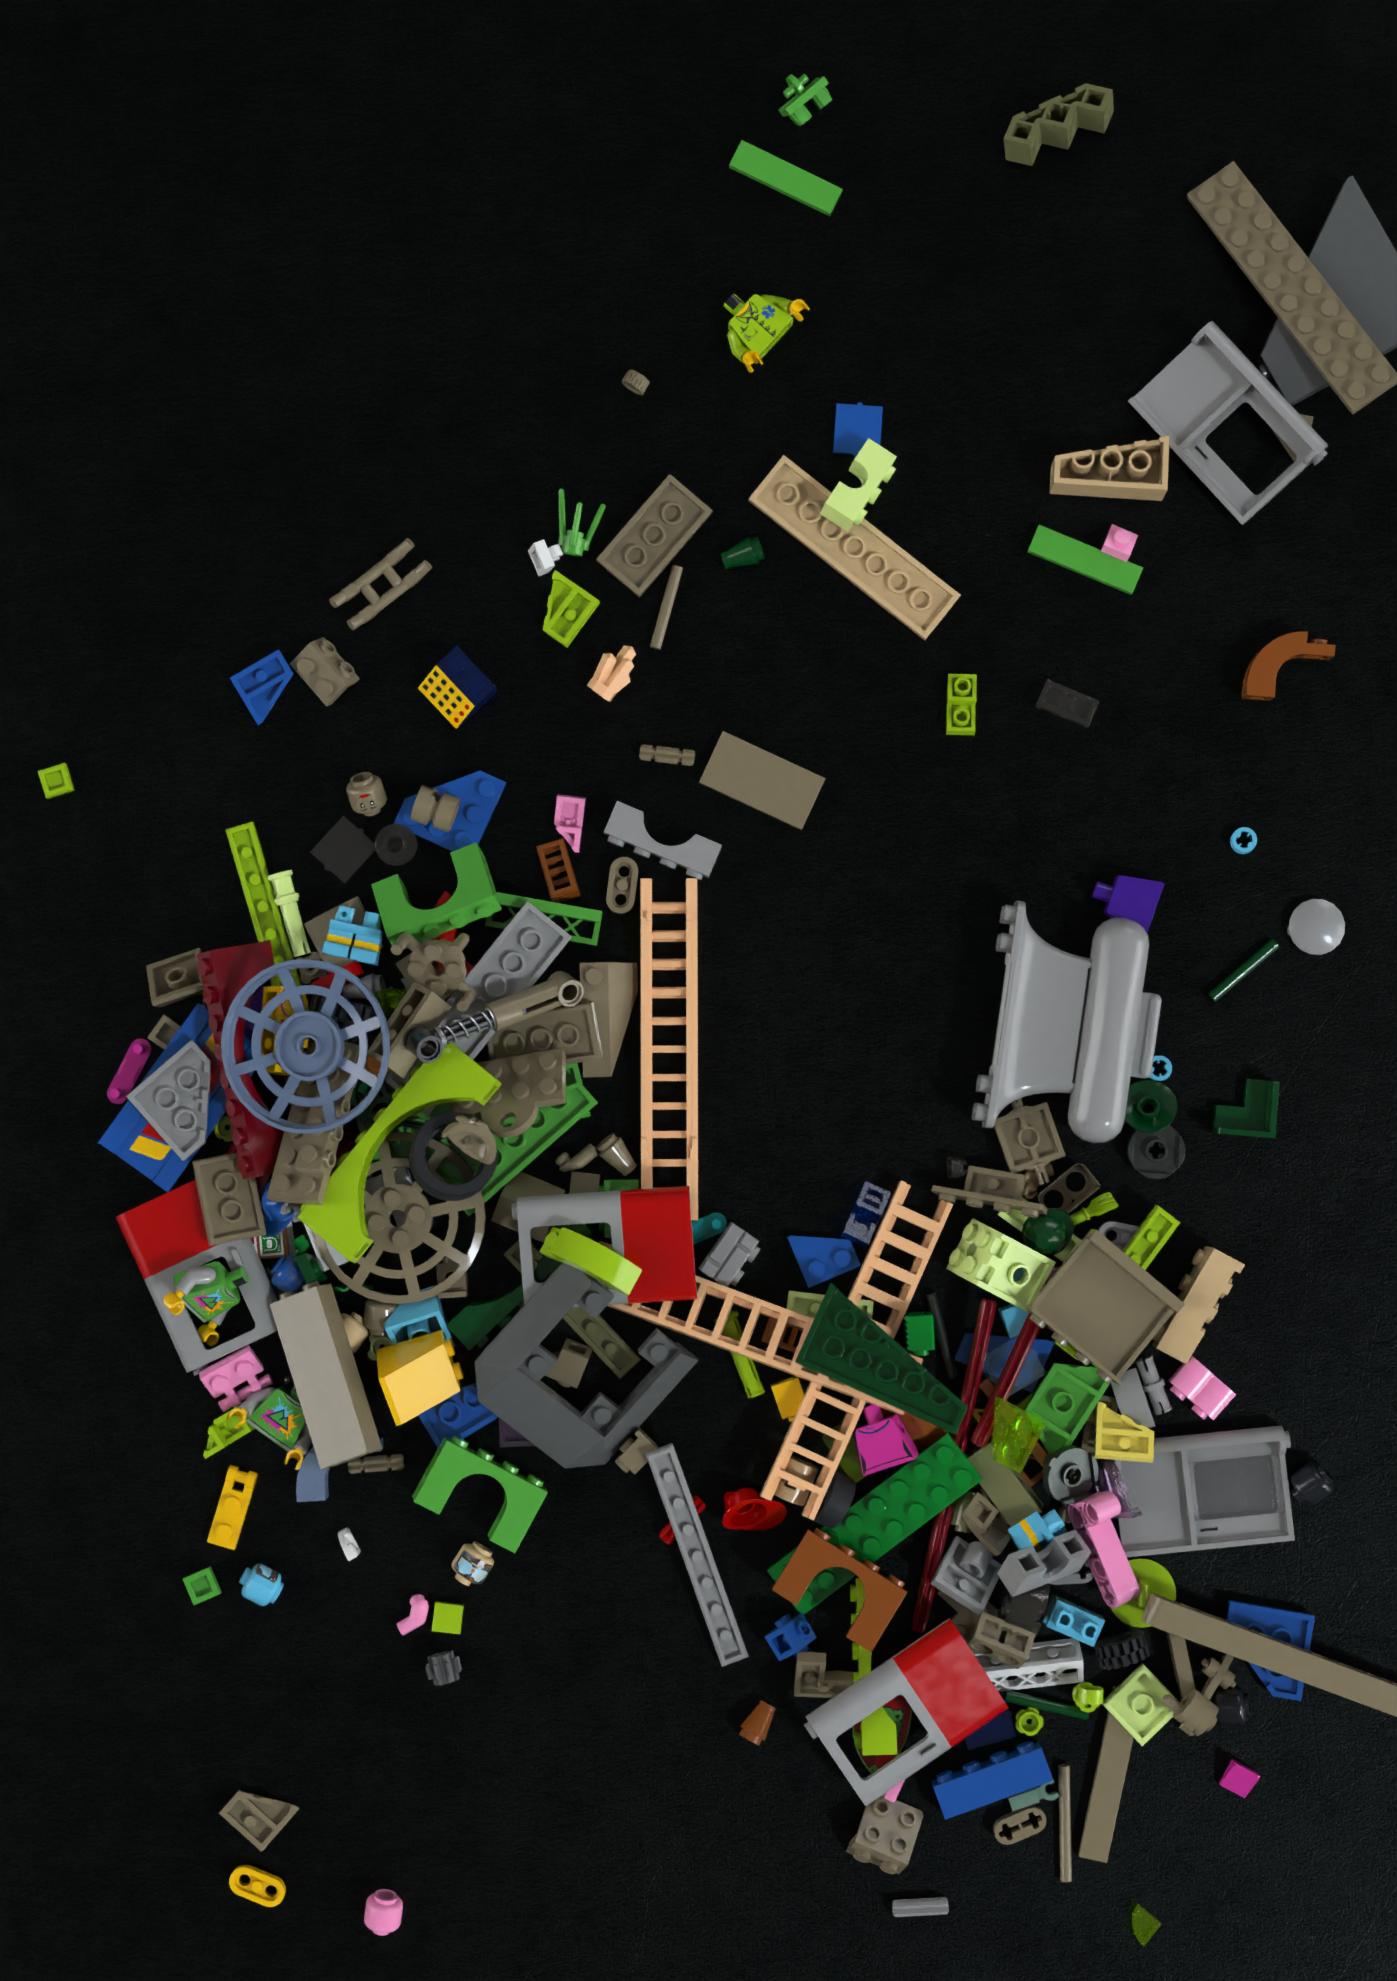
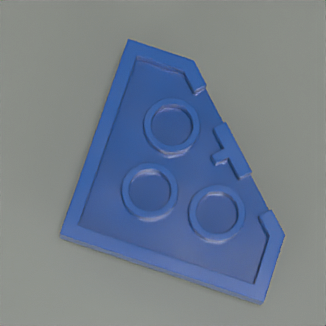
(478, 797)
(1281, 1624)

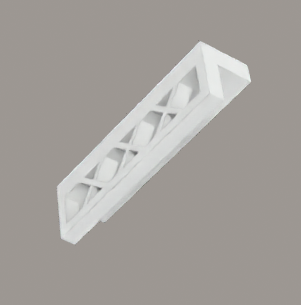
(1046, 1657)

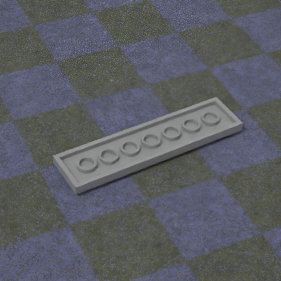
(506, 968)

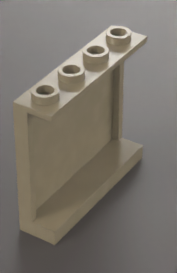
(1103, 1306)

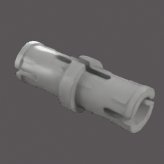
(1153, 1385)

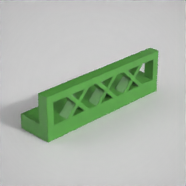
(553, 909)

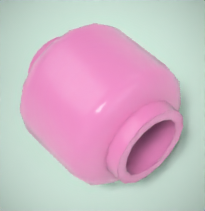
(383, 1912)

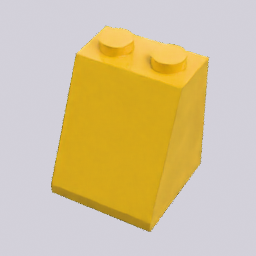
(418, 1374)

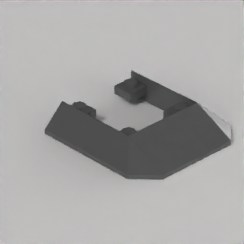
(515, 1363)

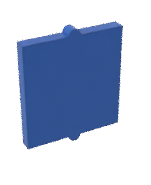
(854, 427)

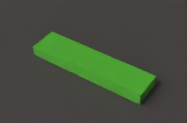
(785, 178)
(1084, 559)

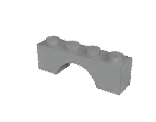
(628, 827)

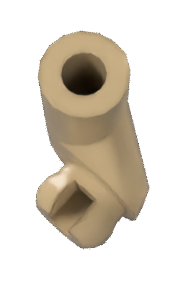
(1031, 1181)

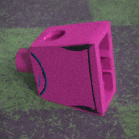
(883, 1441)

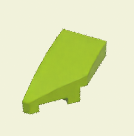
(223, 1433)

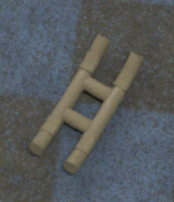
(383, 567)

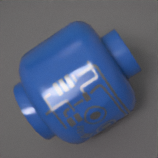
(287, 1274)

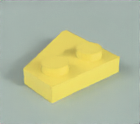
(1121, 1438)

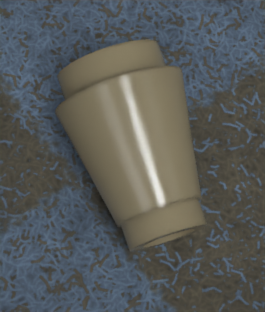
(616, 1154)

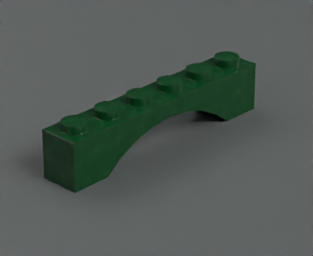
(479, 1318)

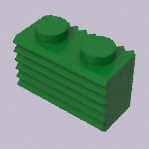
(918, 1333)

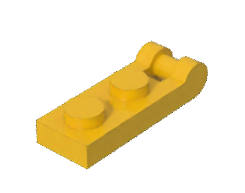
(232, 1508)

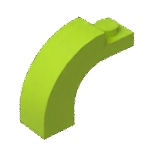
(591, 1258)

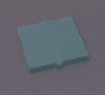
(997, 1358)

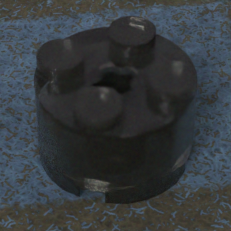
(1024, 1608)

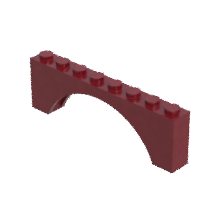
(223, 976)

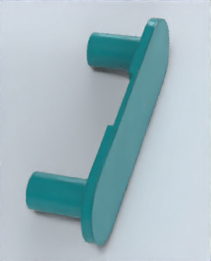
(708, 1227)

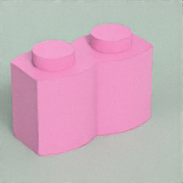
(1201, 1388)

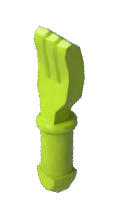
(1097, 1207)

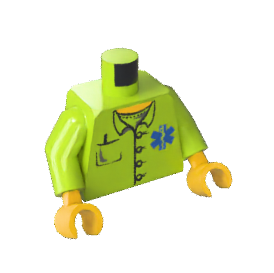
(759, 324)

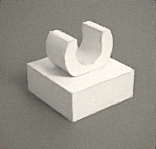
(544, 557)

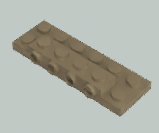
(307, 1159)

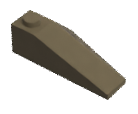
(613, 991)

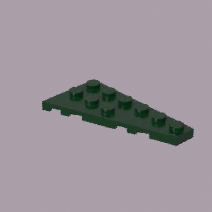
(864, 1357)

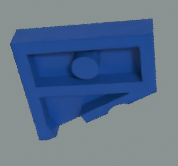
(262, 684)
(823, 1257)

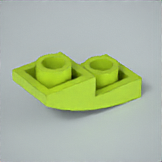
(961, 704)

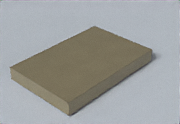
(227, 1201)

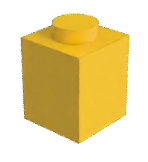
(788, 1396)

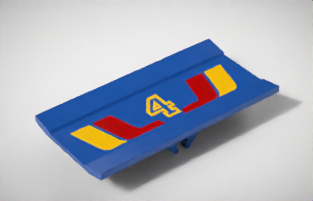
(134, 1137)

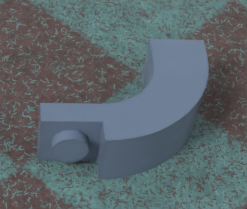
(313, 1481)

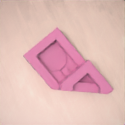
(569, 818)

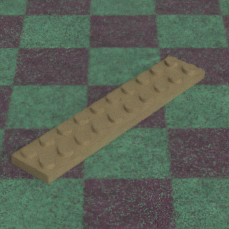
(1293, 288)

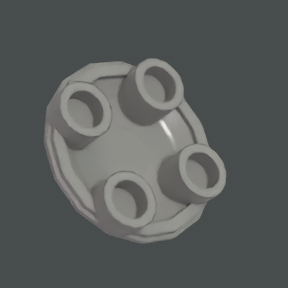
(1316, 926)

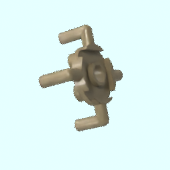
(447, 953)

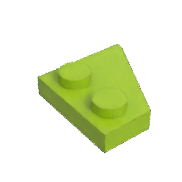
(567, 609)

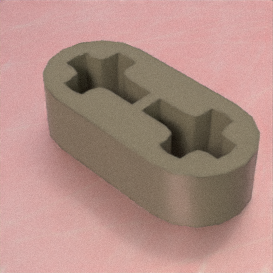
(1022, 1831)

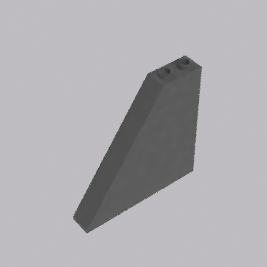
(1361, 270)

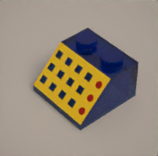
(457, 687)

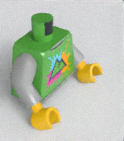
(208, 1293)
(278, 1417)

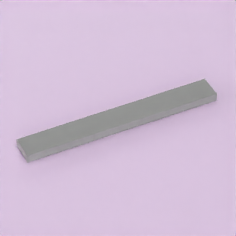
(697, 1554)

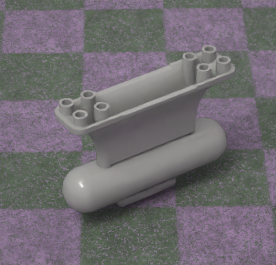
(1070, 1022)

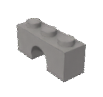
(1029, 1570)

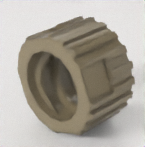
(635, 382)

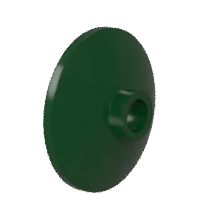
(1154, 1096)

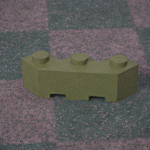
(1057, 122)

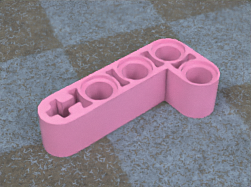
(1107, 1557)

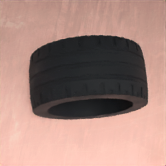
(423, 1176)

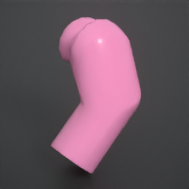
(417, 1615)

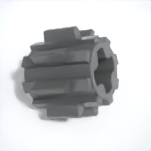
(443, 1668)

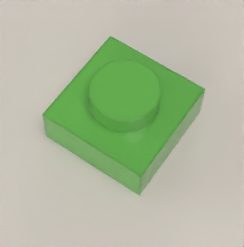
(202, 1585)

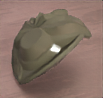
(472, 1138)

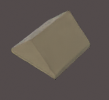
(174, 978)
(522, 1186)

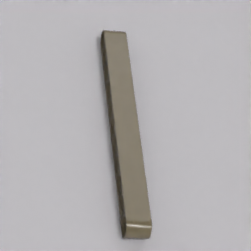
(1271, 1653)

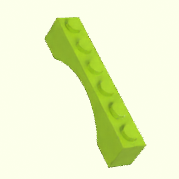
(877, 1730)

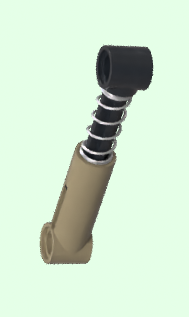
(497, 1015)

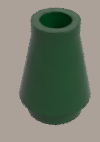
(744, 553)

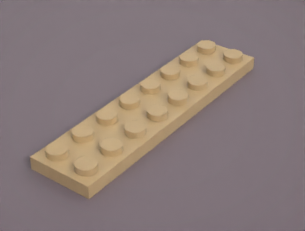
(860, 555)

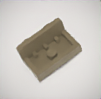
(324, 670)

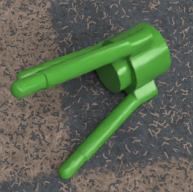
(573, 542)

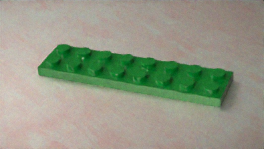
(892, 1513)

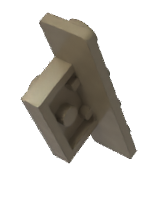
(992, 1188)

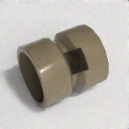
(435, 809)

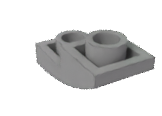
(1132, 1399)

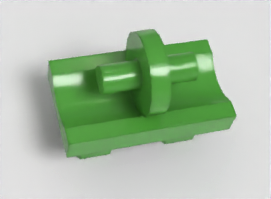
(815, 91)

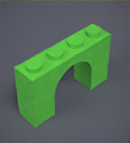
(472, 900)
(456, 1461)

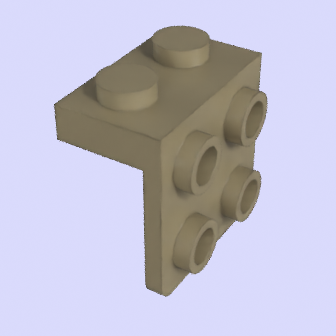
(886, 1835)

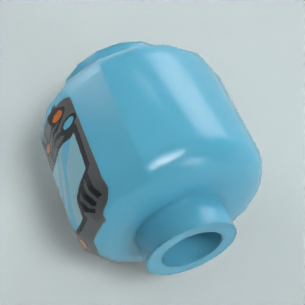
(261, 1584)

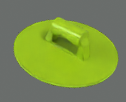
(1151, 1579)

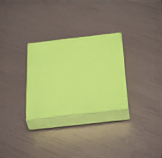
(1139, 1704)

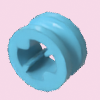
(1236, 835)
(1167, 1067)

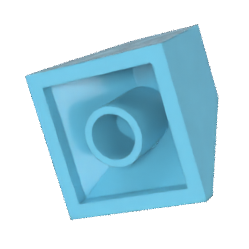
(417, 1319)

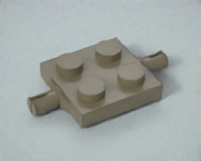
(1029, 1139)

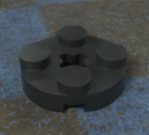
(1166, 1163)
(1059, 1463)

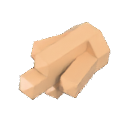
(612, 673)

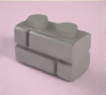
(729, 1255)

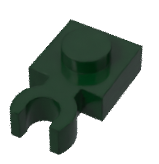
(311, 1268)

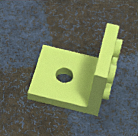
(991, 1259)

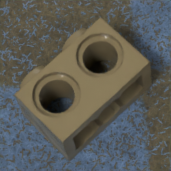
(1000, 1640)

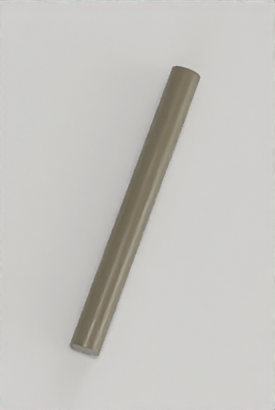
(1065, 1823)

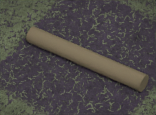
(666, 607)

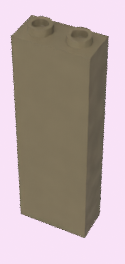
(325, 1375)

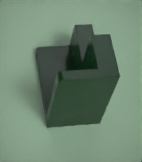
(1256, 1116)

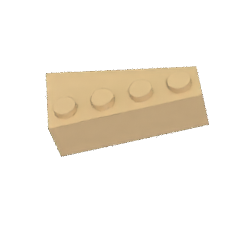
(1114, 472)
(1199, 1291)

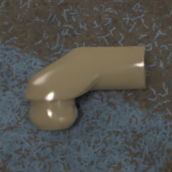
(578, 1161)

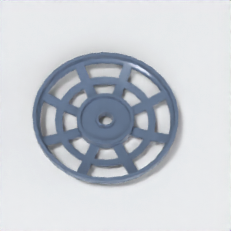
(290, 1050)

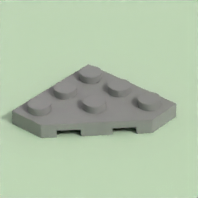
(178, 1099)

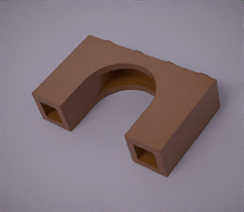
(881, 1593)

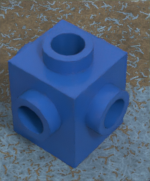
(790, 1636)

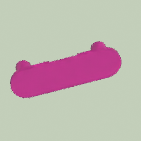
(129, 1071)

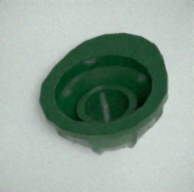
(1049, 1232)

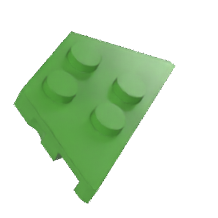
(1065, 1402)

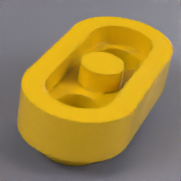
(257, 1887)

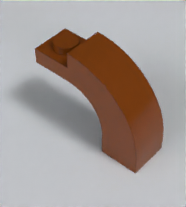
(1261, 673)

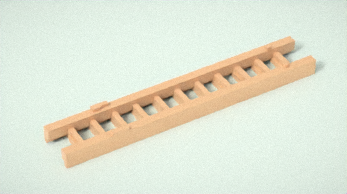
(689, 992)
(899, 1306)
(741, 1347)

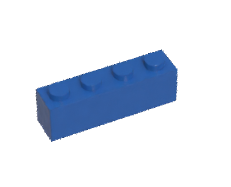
(992, 1779)

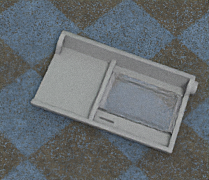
(1206, 1484)

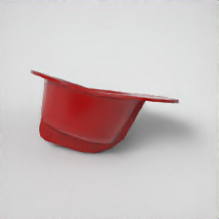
(750, 1511)

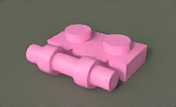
(233, 1371)

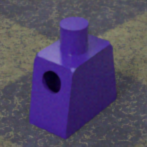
(1130, 898)

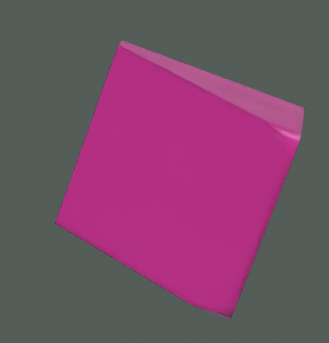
(1239, 1778)

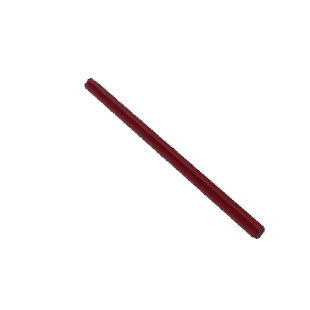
(942, 1519)

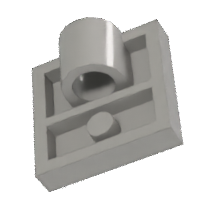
(967, 1574)

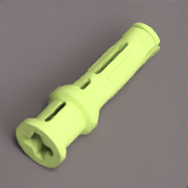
(287, 900)

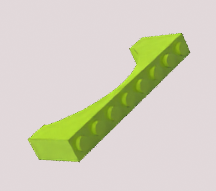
(342, 1215)

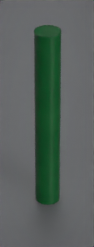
(1243, 970)
(1045, 1704)

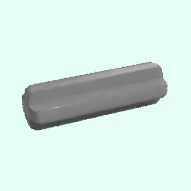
(920, 1907)

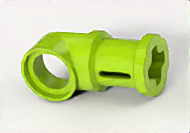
(1087, 1696)

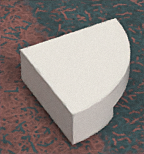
(348, 1544)

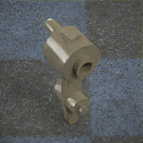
(1196, 1710)

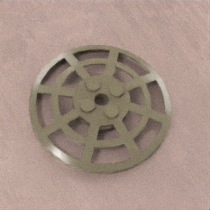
(415, 1229)

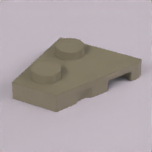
(257, 1816)

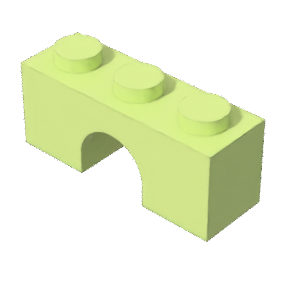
(847, 504)

